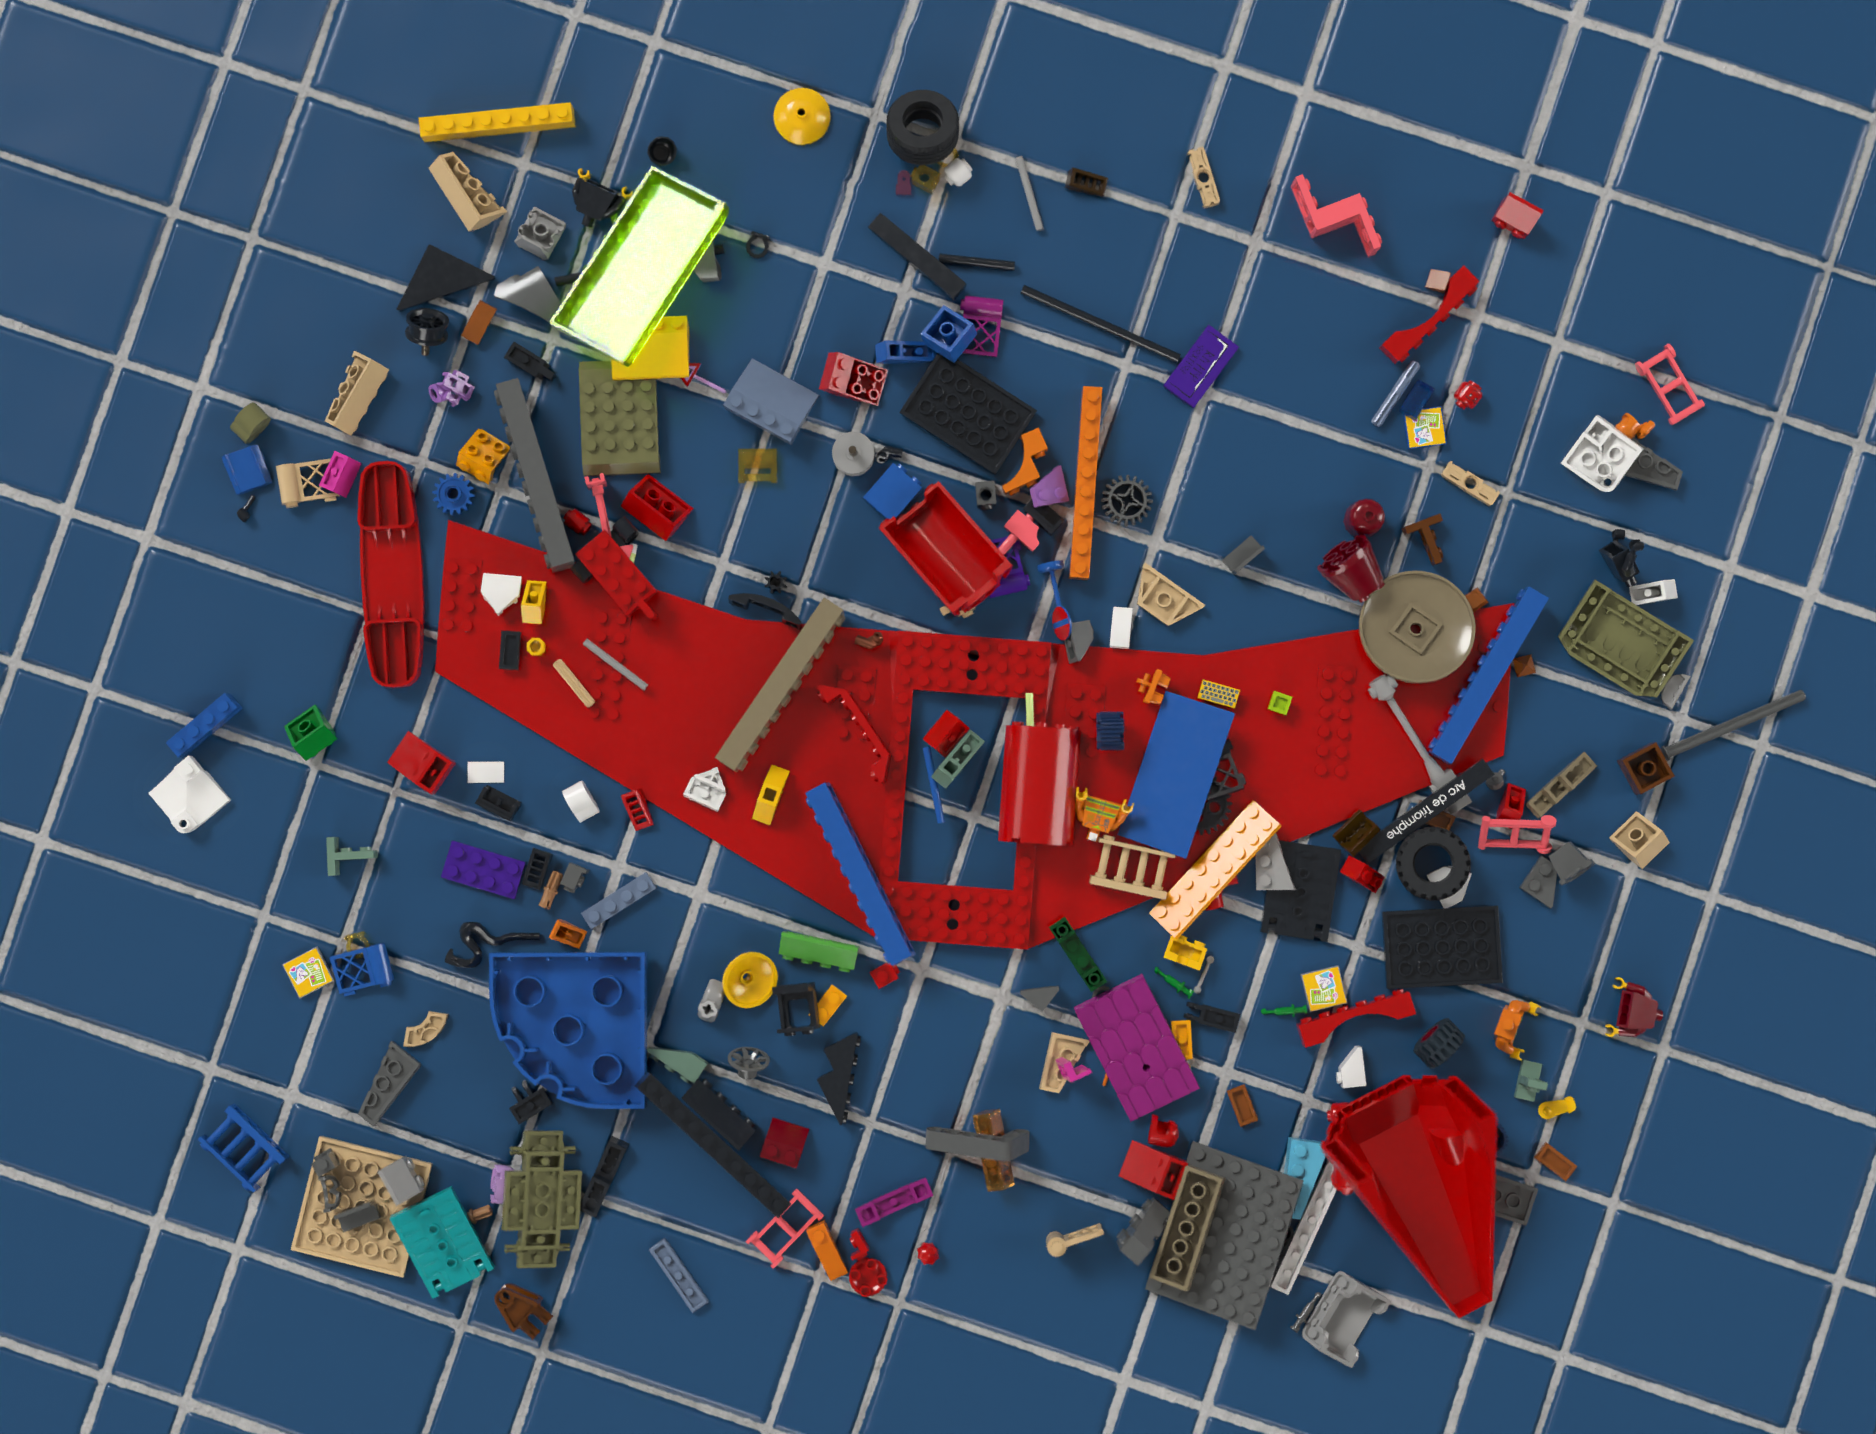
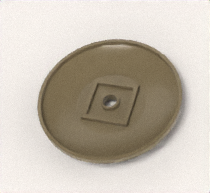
(1424, 601)

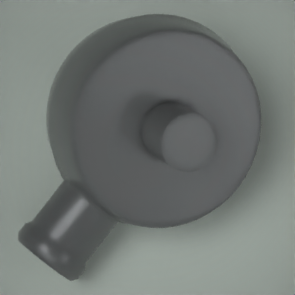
(1496, 781)

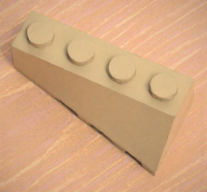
(465, 192)
(356, 393)

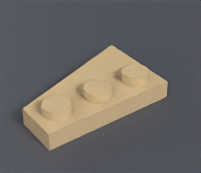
(1060, 1046)

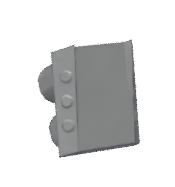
(540, 233)

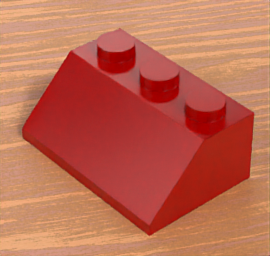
(656, 507)

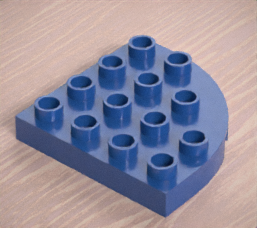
(575, 1022)

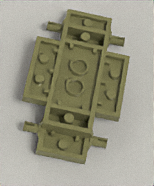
(541, 1199)

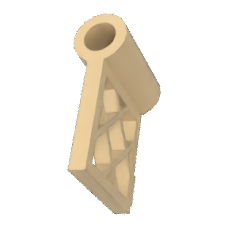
(291, 483)
(1057, 1243)

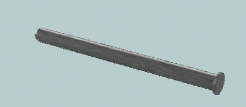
(1733, 724)

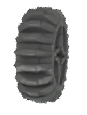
(1135, 503)

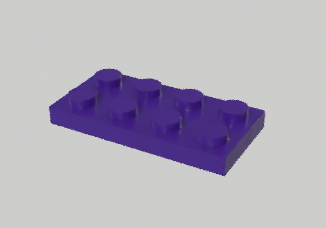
(483, 869)

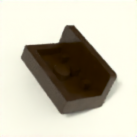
(1356, 833)

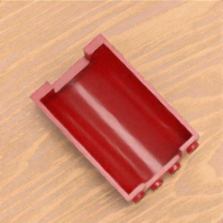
(948, 550)
(1039, 784)

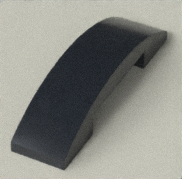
(744, 599)

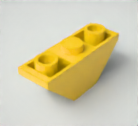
(770, 794)

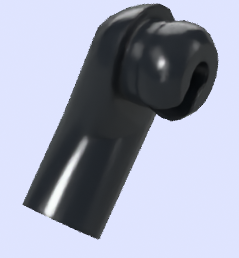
(888, 452)

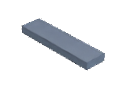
(678, 1275)

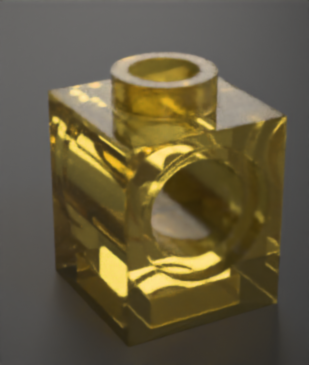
(930, 185)

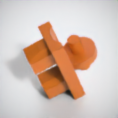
(1158, 679)

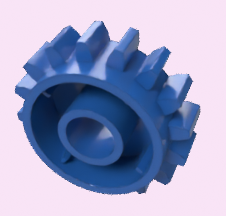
(446, 487)

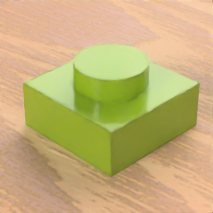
(1279, 703)

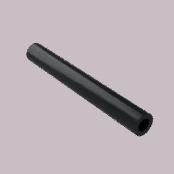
(977, 262)

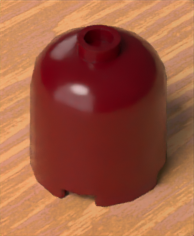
(1364, 518)

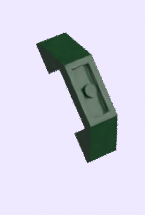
(1077, 954)

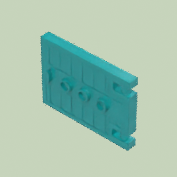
(441, 1241)

